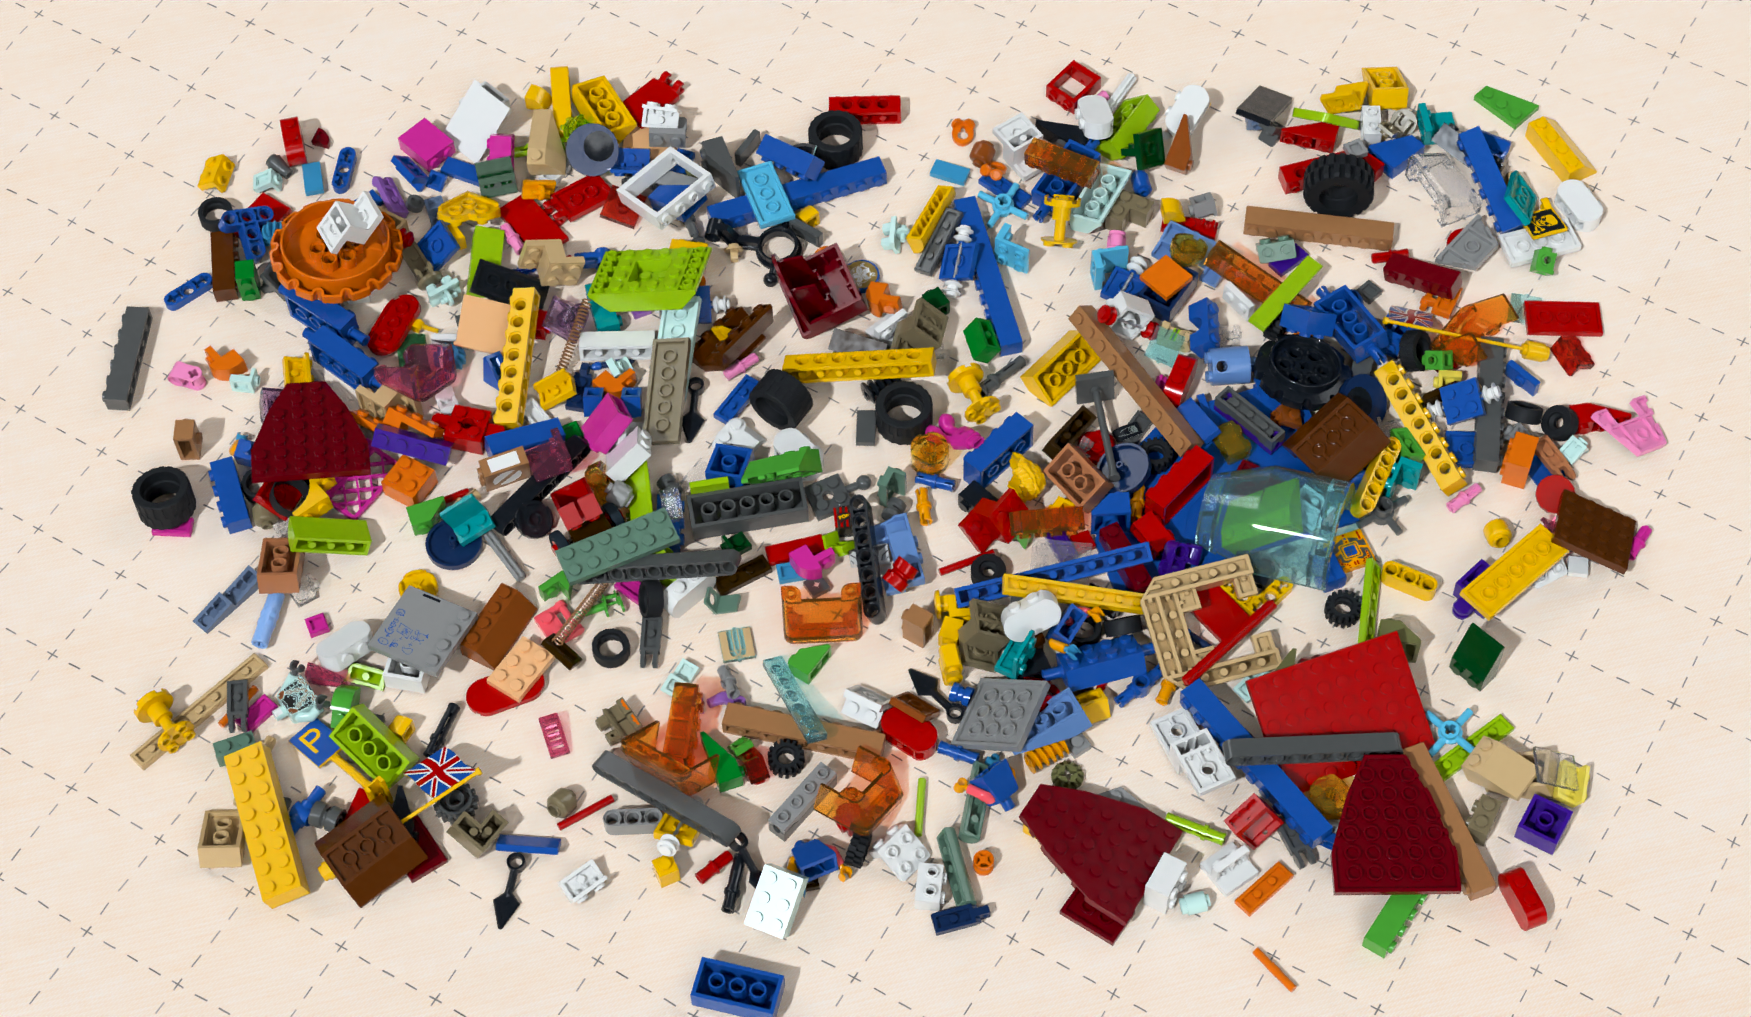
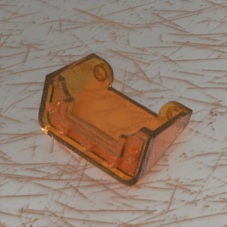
(822, 618)

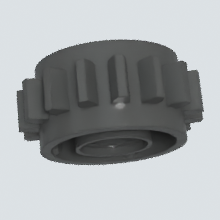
(468, 803)

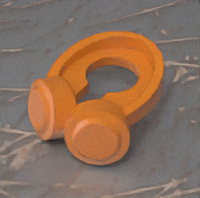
(957, 125)
(996, 173)

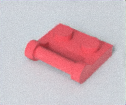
(550, 624)

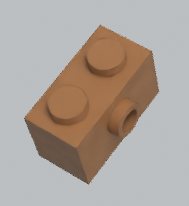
(187, 439)
(917, 625)

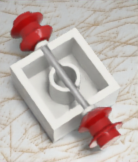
(1128, 316)

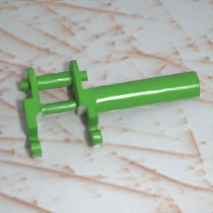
(604, 605)

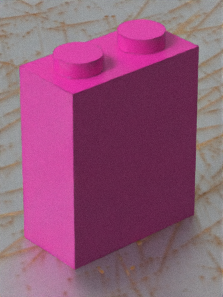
(426, 145)
(606, 424)

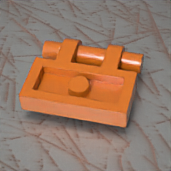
(1441, 306)

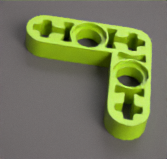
(1326, 118)

